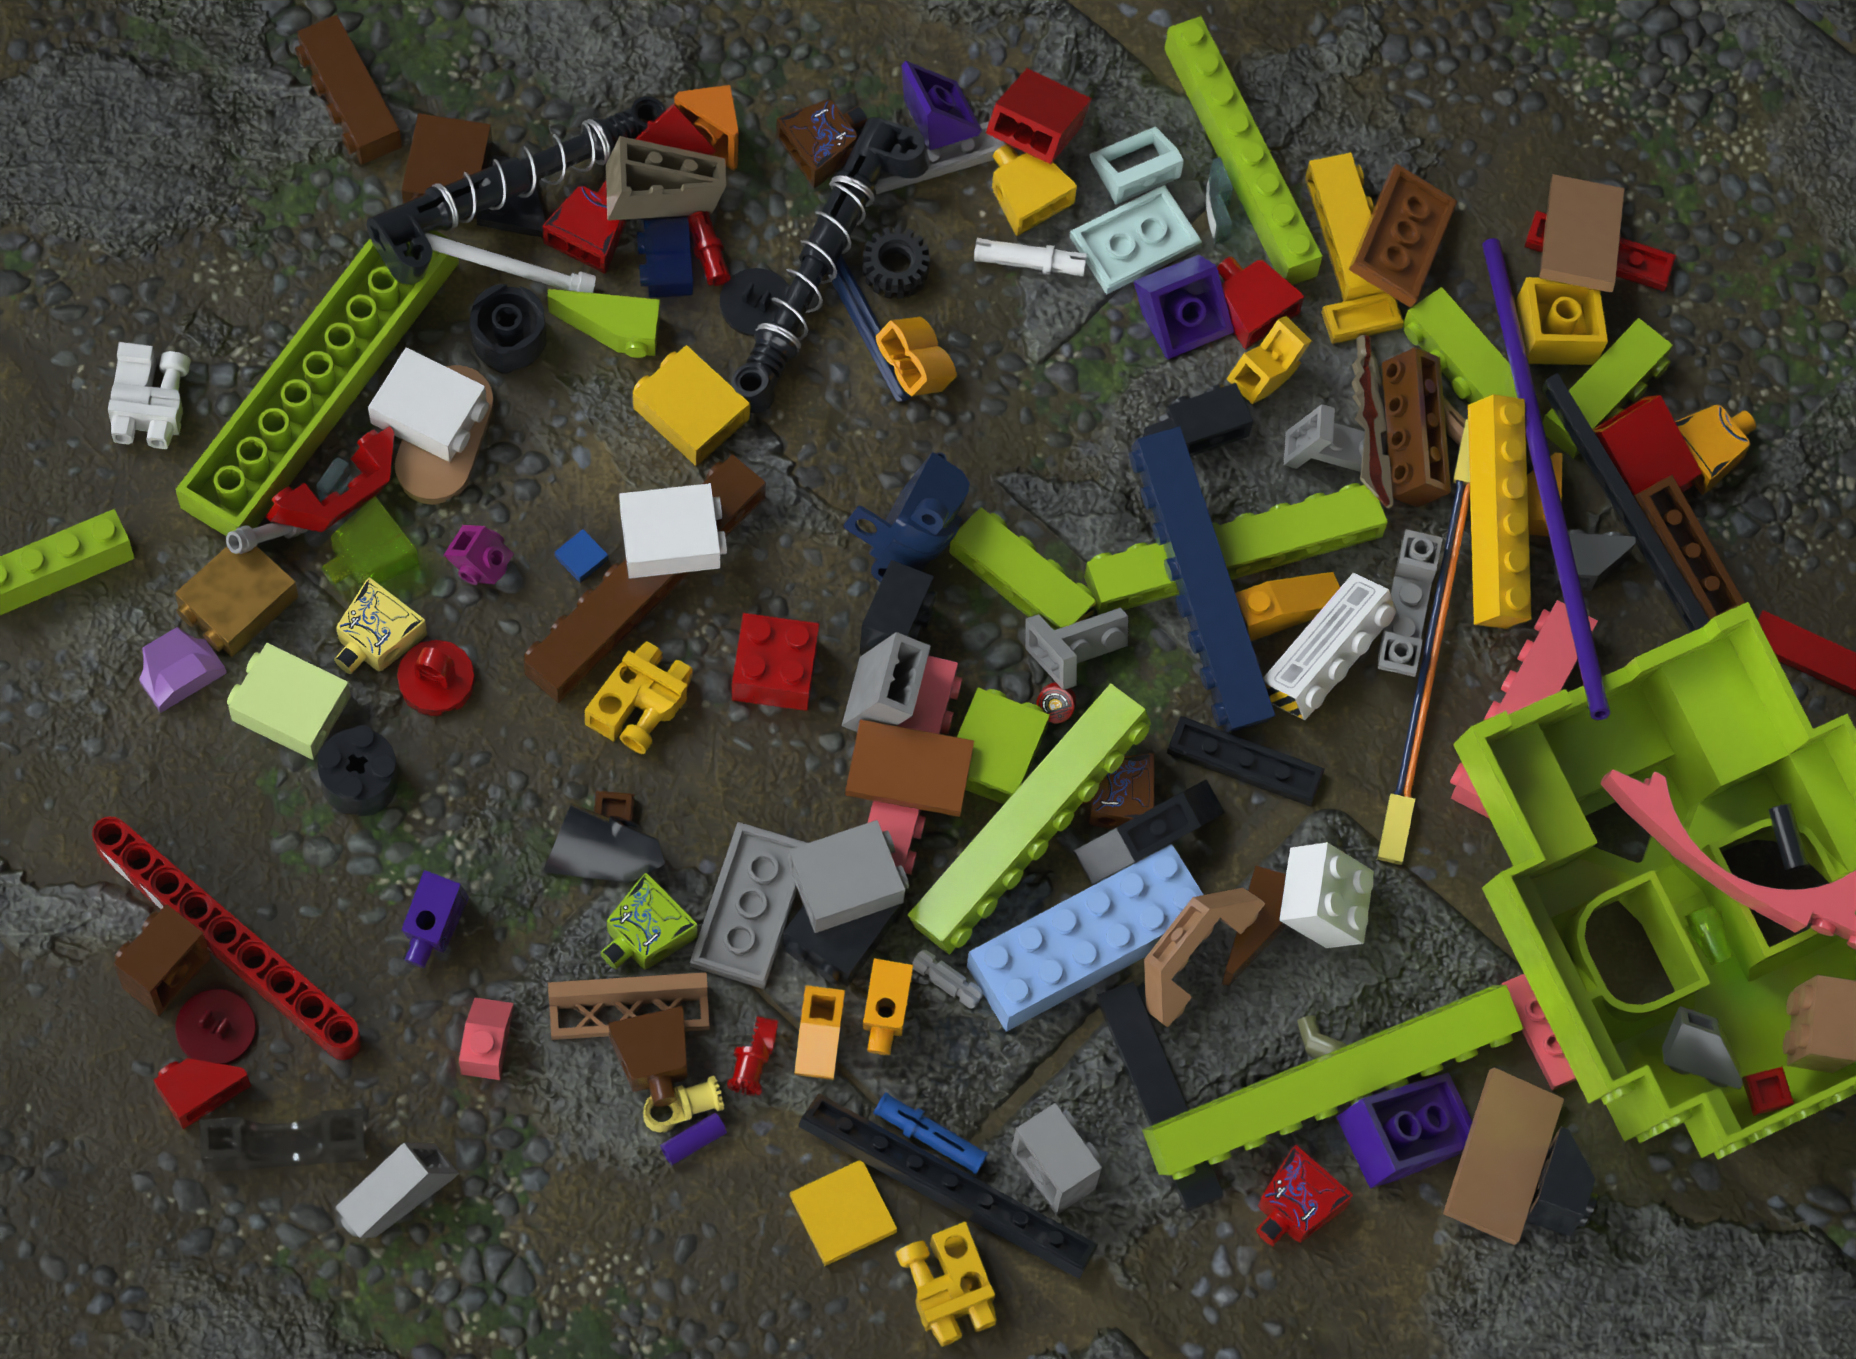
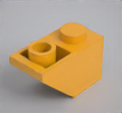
(819, 1032)

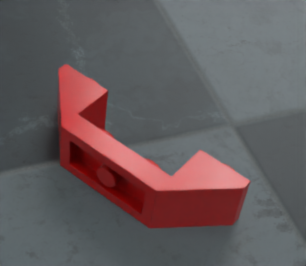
(303, 509)

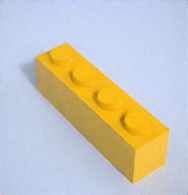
(1342, 216)

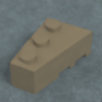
(661, 181)

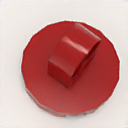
(435, 677)

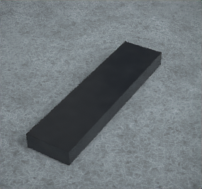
(1245, 761)

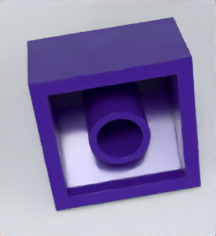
(1184, 305)

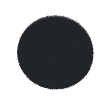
(748, 301)

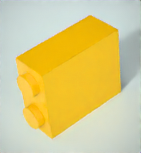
(690, 404)

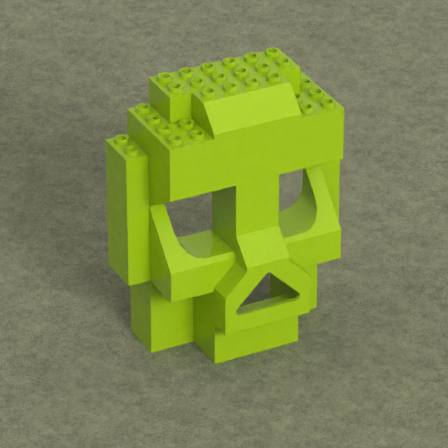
(1731, 746)

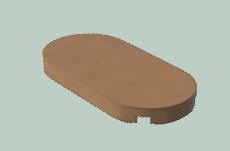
(433, 478)

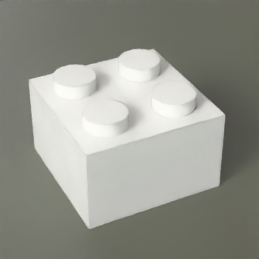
(1326, 895)

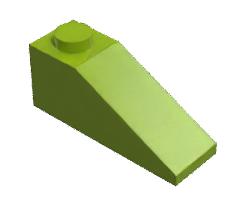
(617, 321)

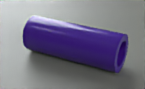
(693, 1139)

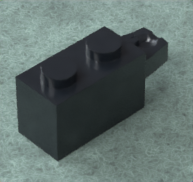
(1207, 419)

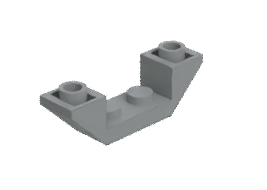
(1410, 594)

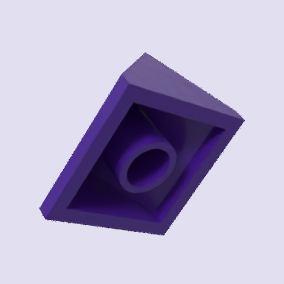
(937, 107)

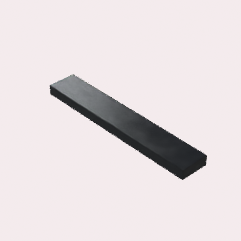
(1153, 1081)

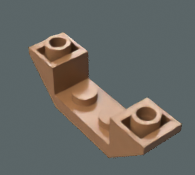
(1172, 952)

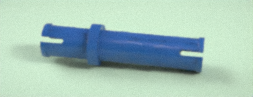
(931, 1133)

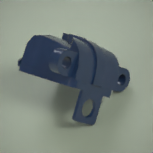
(920, 519)

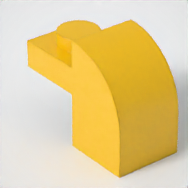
(1271, 363)

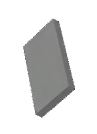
(748, 908)

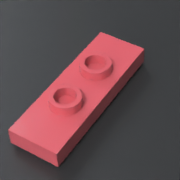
(1539, 1034)

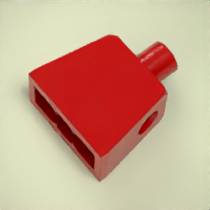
(1256, 298)

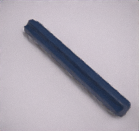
(865, 323)

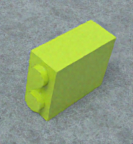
(1004, 743)

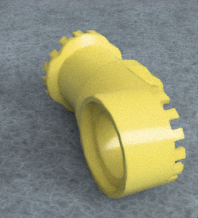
(689, 1102)

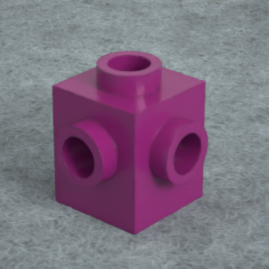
(479, 554)

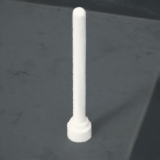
(576, 282)

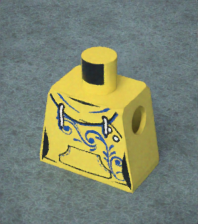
(377, 629)

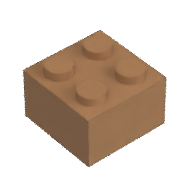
(1822, 1024)

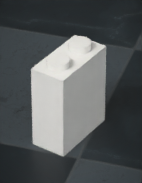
(428, 405)
(671, 530)

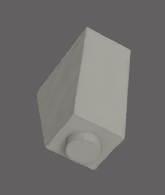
(395, 1189)

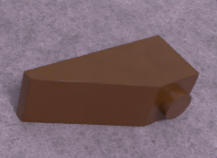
(1268, 887)

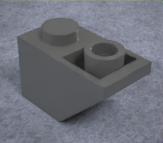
(1597, 556)
(1700, 1047)

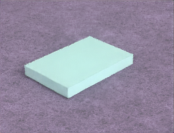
(1135, 239)

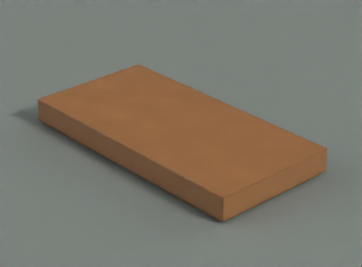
(1582, 233)
(1503, 1156)

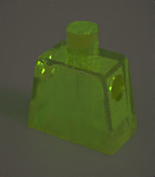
(370, 547)

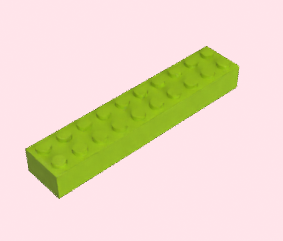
(307, 390)

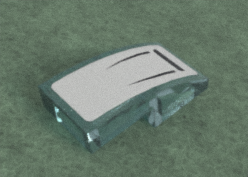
(1217, 198)

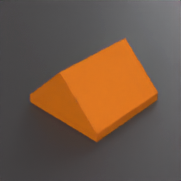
(714, 117)

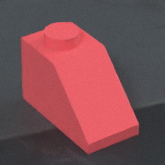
(485, 1038)

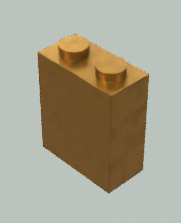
(235, 598)

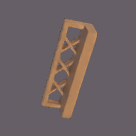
(623, 992)

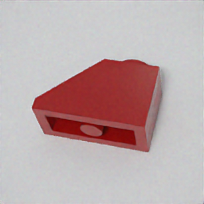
(198, 1087)

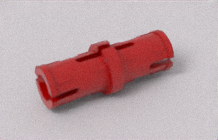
(708, 248)

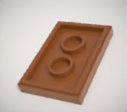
(909, 768)

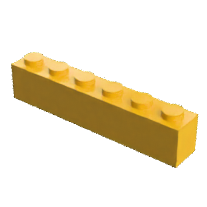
(1499, 511)

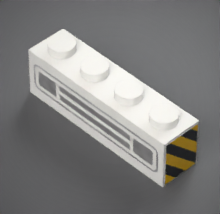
(1329, 646)

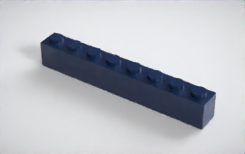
(1202, 580)

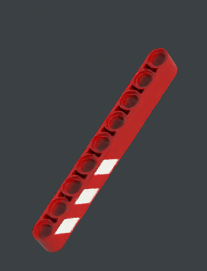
(232, 954)

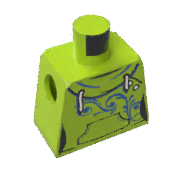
(647, 926)

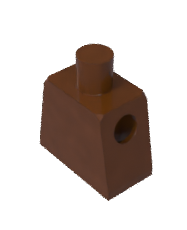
(652, 1052)

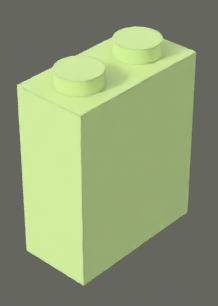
(288, 700)

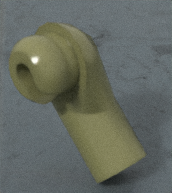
(1314, 1042)

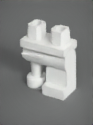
(138, 404)

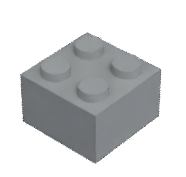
(1057, 1158)

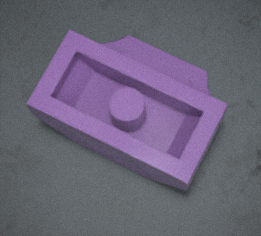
(178, 667)

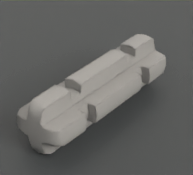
(947, 978)

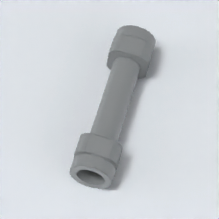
(246, 538)

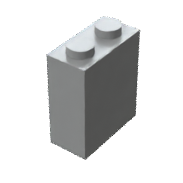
(887, 682)
(847, 875)

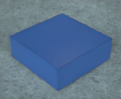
(581, 556)

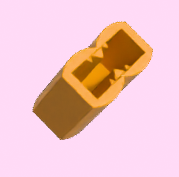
(916, 357)

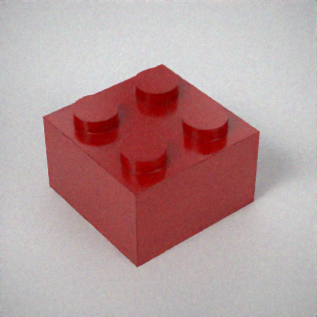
(775, 661)

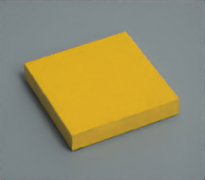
(843, 1212)

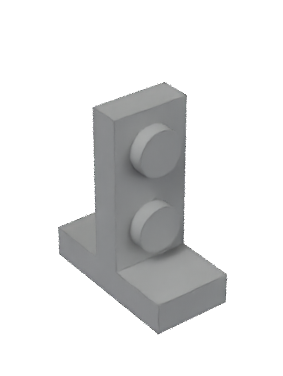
(1325, 441)
(1063, 648)

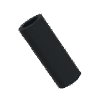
(1788, 837)

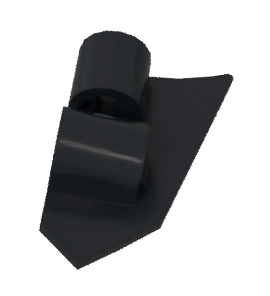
(603, 848)

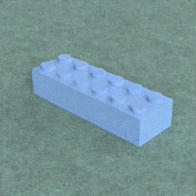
(1082, 938)

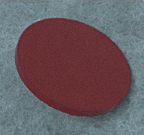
(215, 1026)

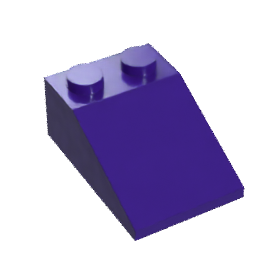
(1406, 1129)

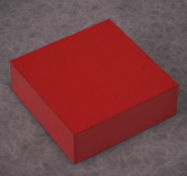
(1767, 1091)

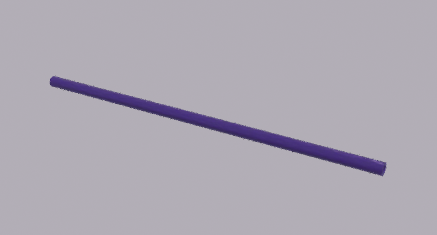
(1547, 483)

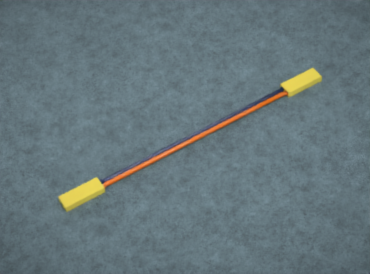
(1401, 807)

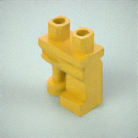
(640, 685)
(955, 1294)

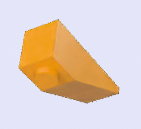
(1285, 602)

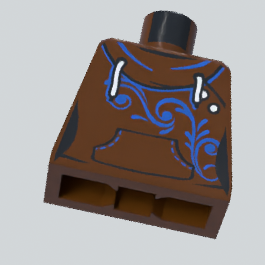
(820, 138)
(1124, 793)

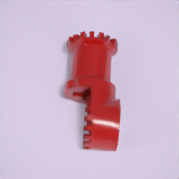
(751, 1059)

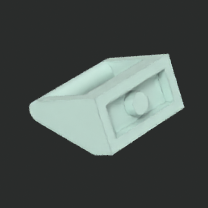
(1142, 176)

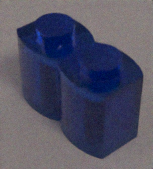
(667, 258)

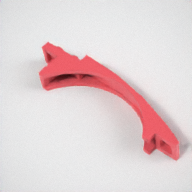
(1827, 907)

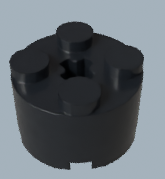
(507, 327)
(341, 783)

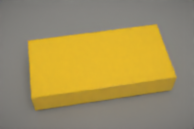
(1362, 317)

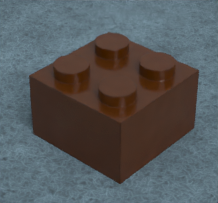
(161, 959)

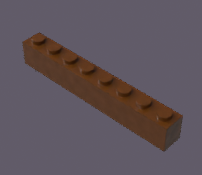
(622, 602)

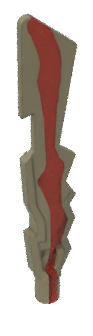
(1370, 415)

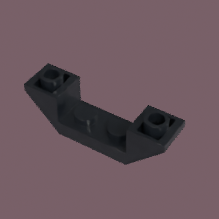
(1148, 832)

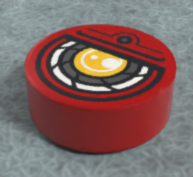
(1057, 702)

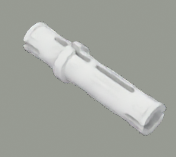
(1038, 258)

